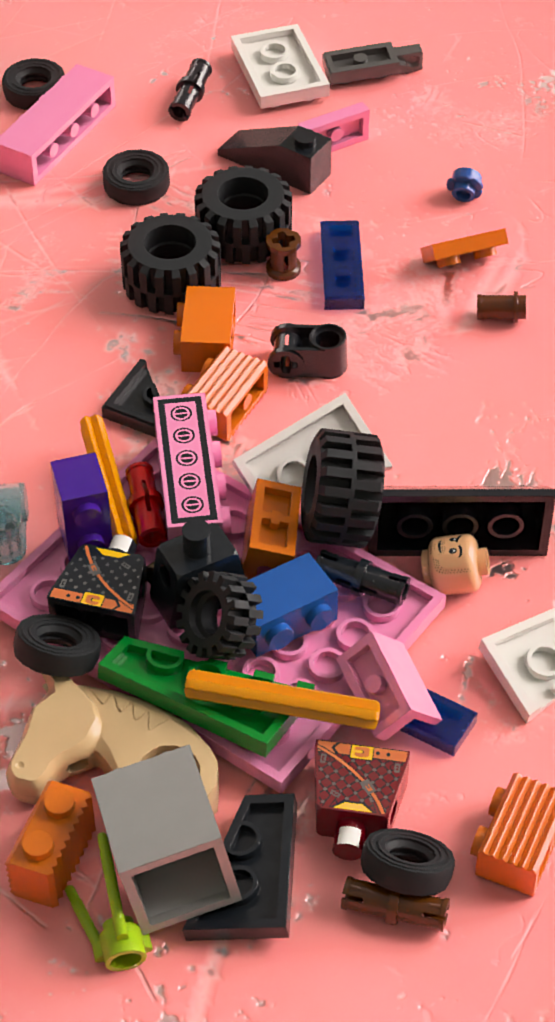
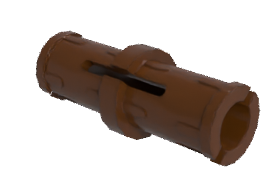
(394, 906)

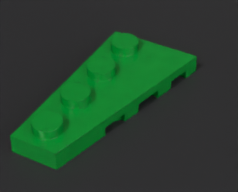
(160, 677)

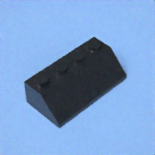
(499, 518)

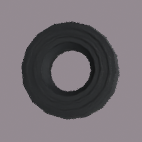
(27, 71)
(136, 162)
(74, 660)
(407, 862)

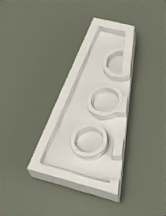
(525, 662)

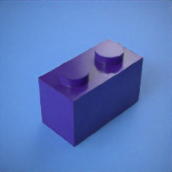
(81, 502)

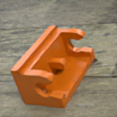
(270, 526)

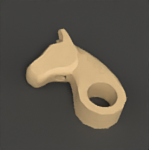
(100, 728)

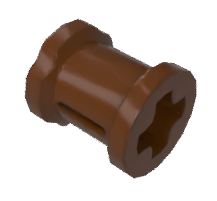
(280, 254)

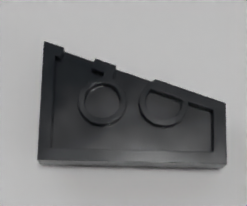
(262, 861)

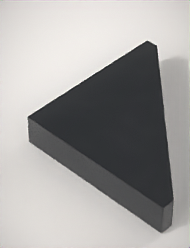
(133, 401)

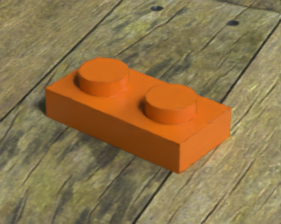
(481, 245)

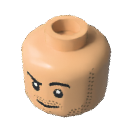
(455, 564)

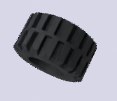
(243, 210)
(166, 257)
(342, 488)

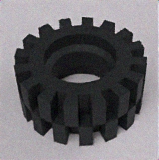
(237, 617)

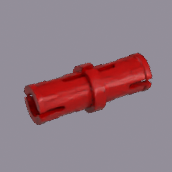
(144, 493)

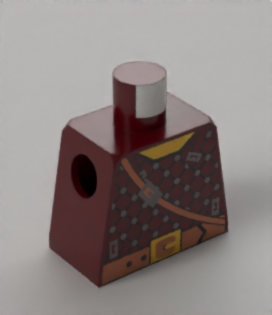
(357, 792)

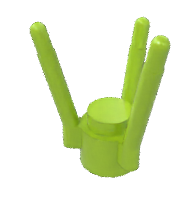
(121, 941)

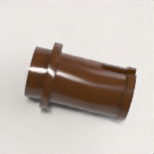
(501, 306)

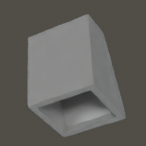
(165, 840)

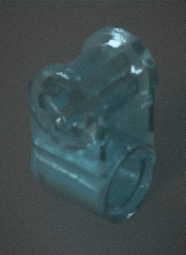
(13, 522)

